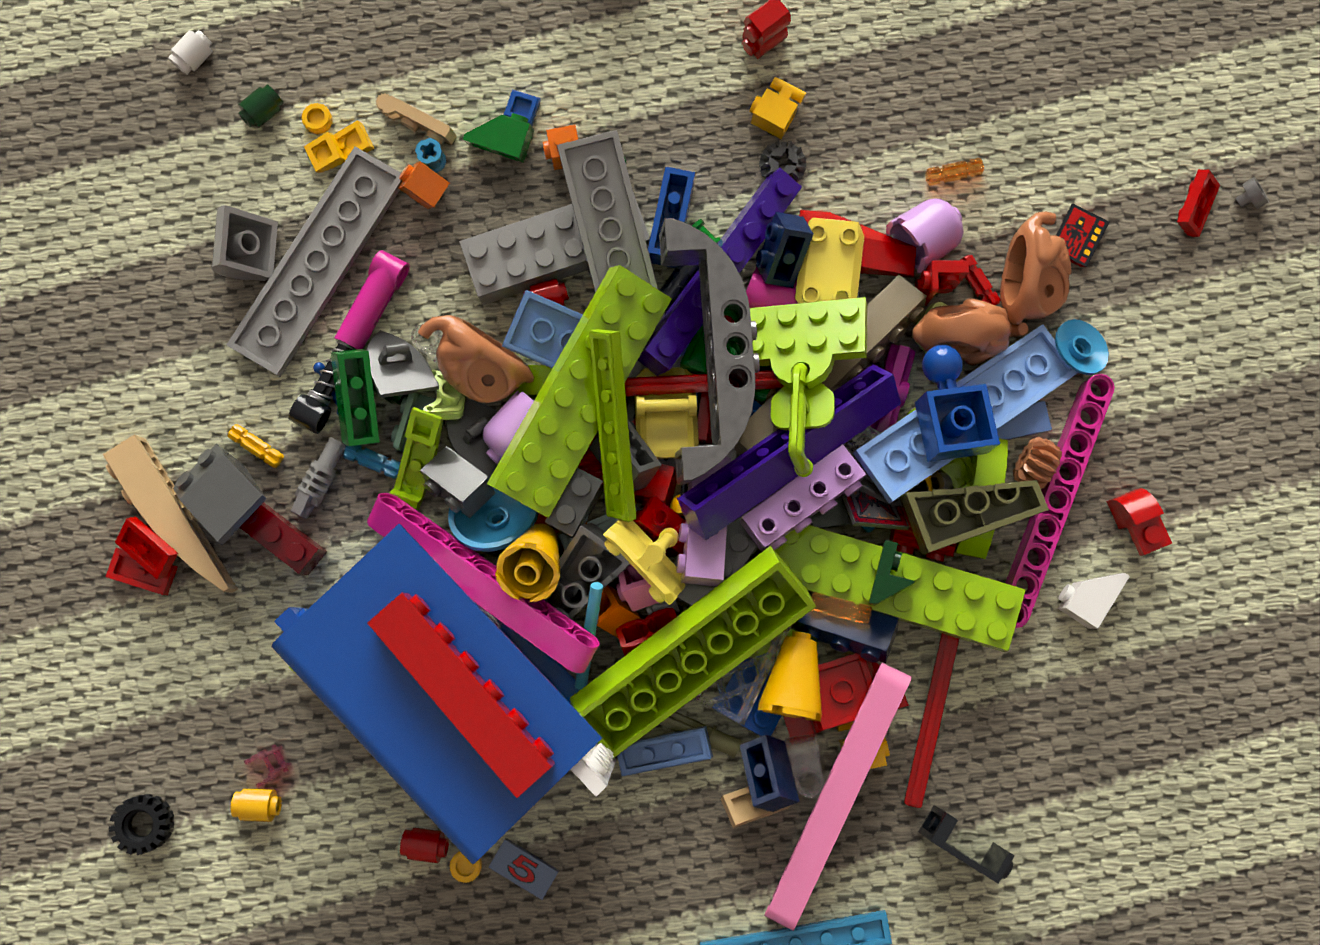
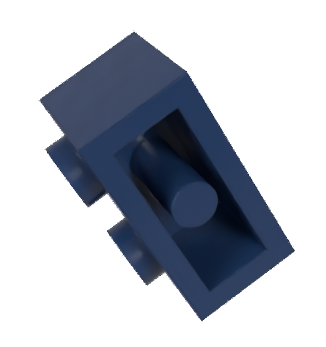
(784, 249)
(769, 773)

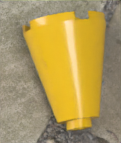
(530, 564)
(794, 680)

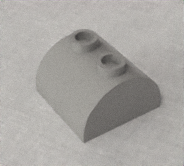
(243, 244)

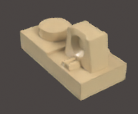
(740, 808)

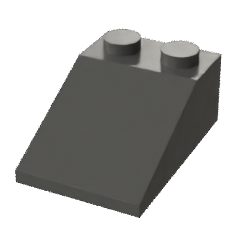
(219, 493)

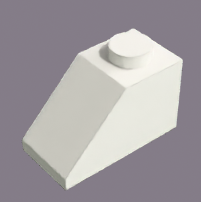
(1091, 599)

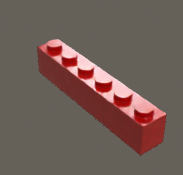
(462, 693)

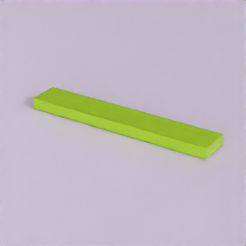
(612, 424)

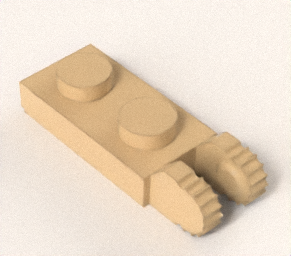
(415, 119)

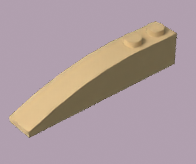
(152, 494)

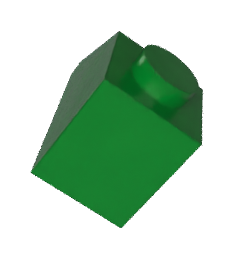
(503, 136)

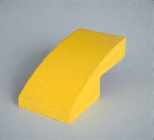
(332, 150)

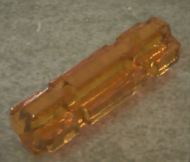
(954, 171)
(842, 608)

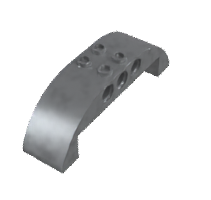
(720, 295)

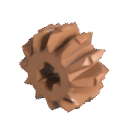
(1037, 462)

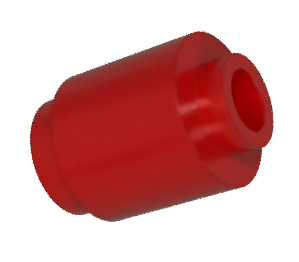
(551, 290)
(424, 845)

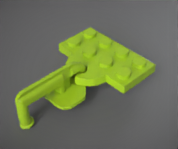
(801, 340)

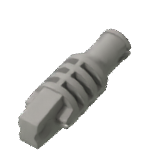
(317, 479)

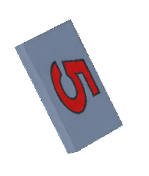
(523, 868)

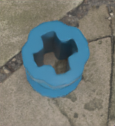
(430, 147)

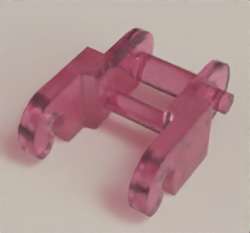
(273, 773)

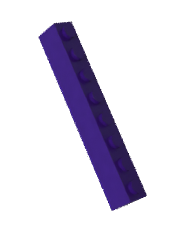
(740, 244)
(768, 465)

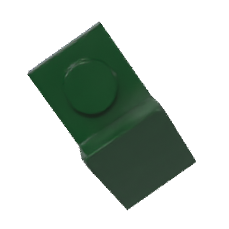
(884, 583)

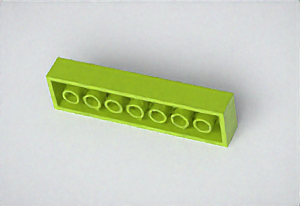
(564, 411)
(939, 599)
(693, 651)

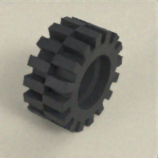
(123, 824)

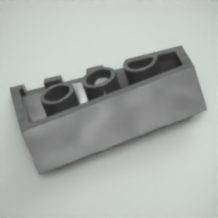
(581, 564)

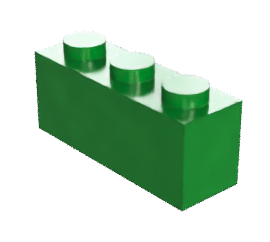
(355, 397)

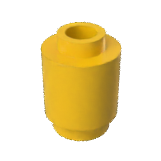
(256, 805)

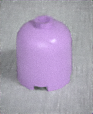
(930, 227)
(504, 424)

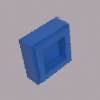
(522, 104)

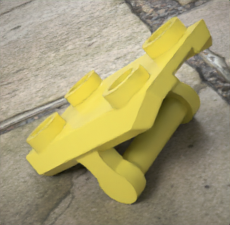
(831, 262)
(667, 419)
(647, 557)

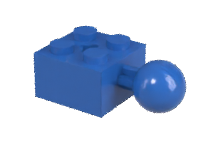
(952, 405)

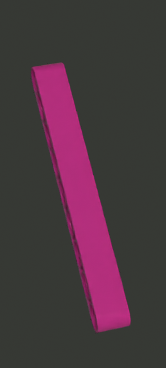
(1064, 489)
(476, 576)

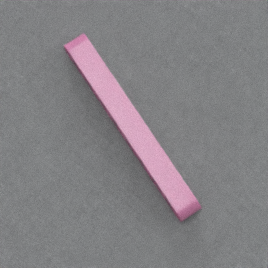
(838, 796)

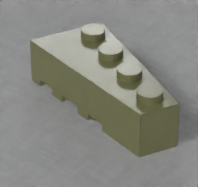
(957, 514)

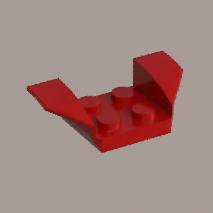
(842, 692)

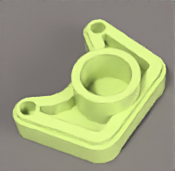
(449, 401)

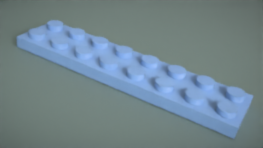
(1014, 383)

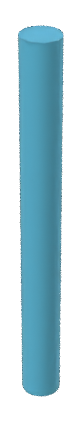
(590, 625)

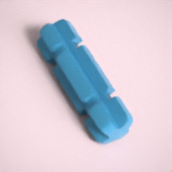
(372, 460)

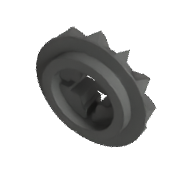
(776, 151)

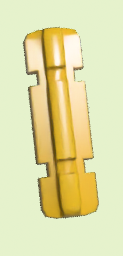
(255, 446)

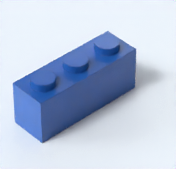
(672, 203)

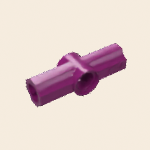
(898, 362)

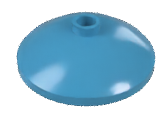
(481, 530)

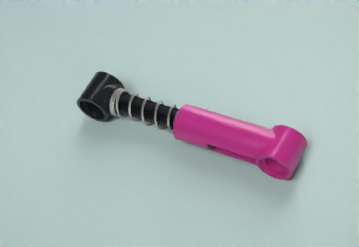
(385, 276)

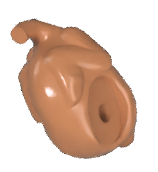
(1035, 271)
(972, 328)
(475, 361)

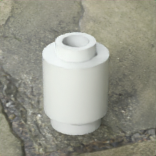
(190, 51)

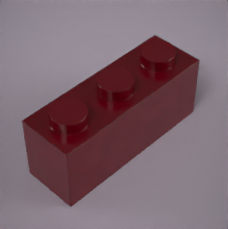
(283, 539)

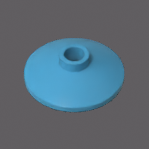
(1081, 347)

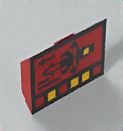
(1081, 234)

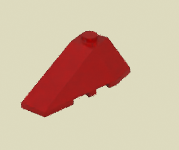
(880, 252)

